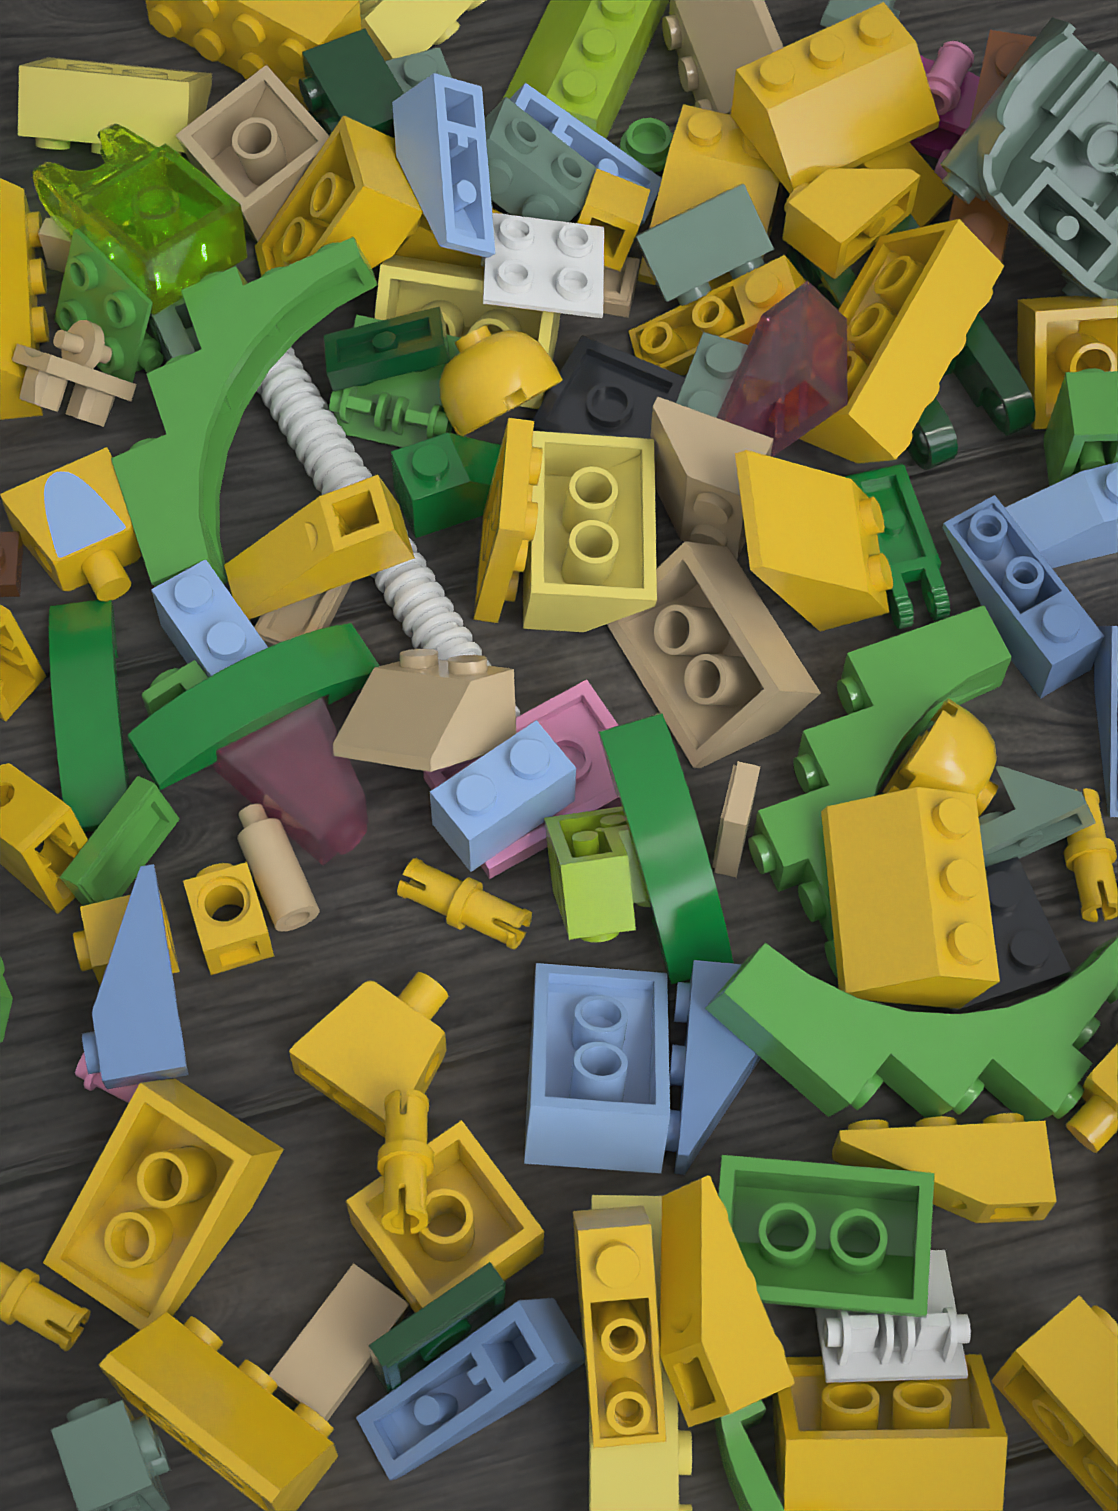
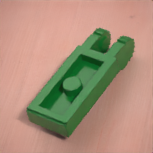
(905, 544)

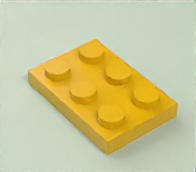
(507, 520)

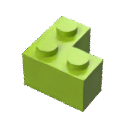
(594, 873)

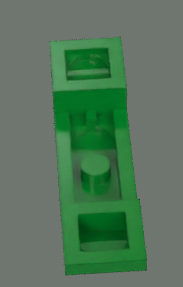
(249, 696)
(87, 709)
(667, 845)

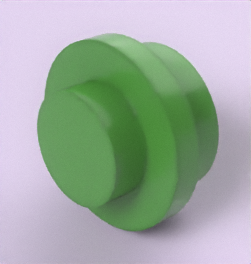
(648, 143)

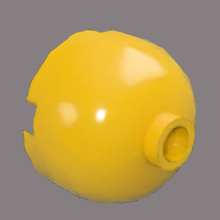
(493, 377)
(950, 757)

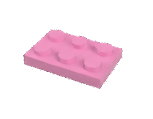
(573, 724)

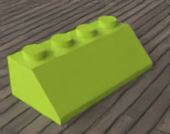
(588, 55)

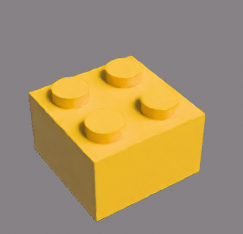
(470, 1223)

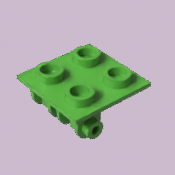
(104, 295)
(395, 408)

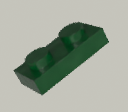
(386, 349)

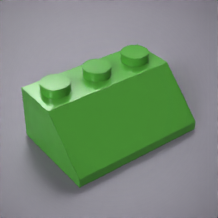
(832, 1233)

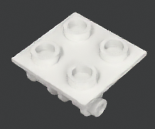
(545, 266)
(896, 1346)

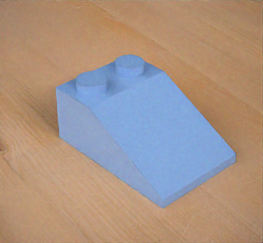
(598, 1069)

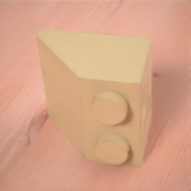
(255, 146)
(699, 473)
(430, 712)

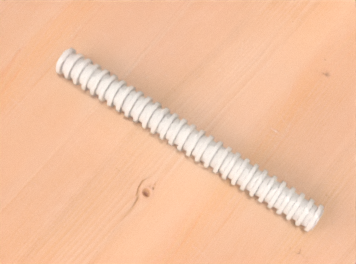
(334, 465)

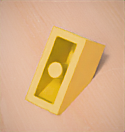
(847, 213)

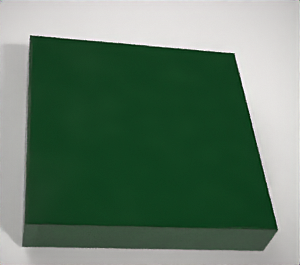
(437, 1327)

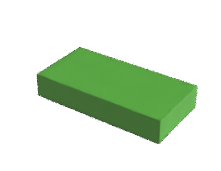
(121, 844)

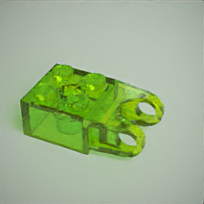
(147, 214)

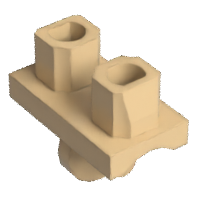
(81, 352)

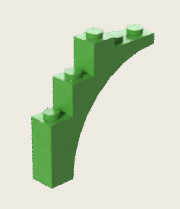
(201, 397)
(889, 698)
(938, 1062)

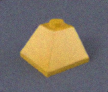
(1060, 338)

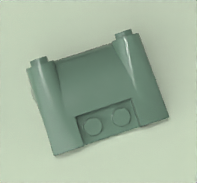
(1051, 158)

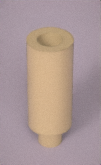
(276, 870)

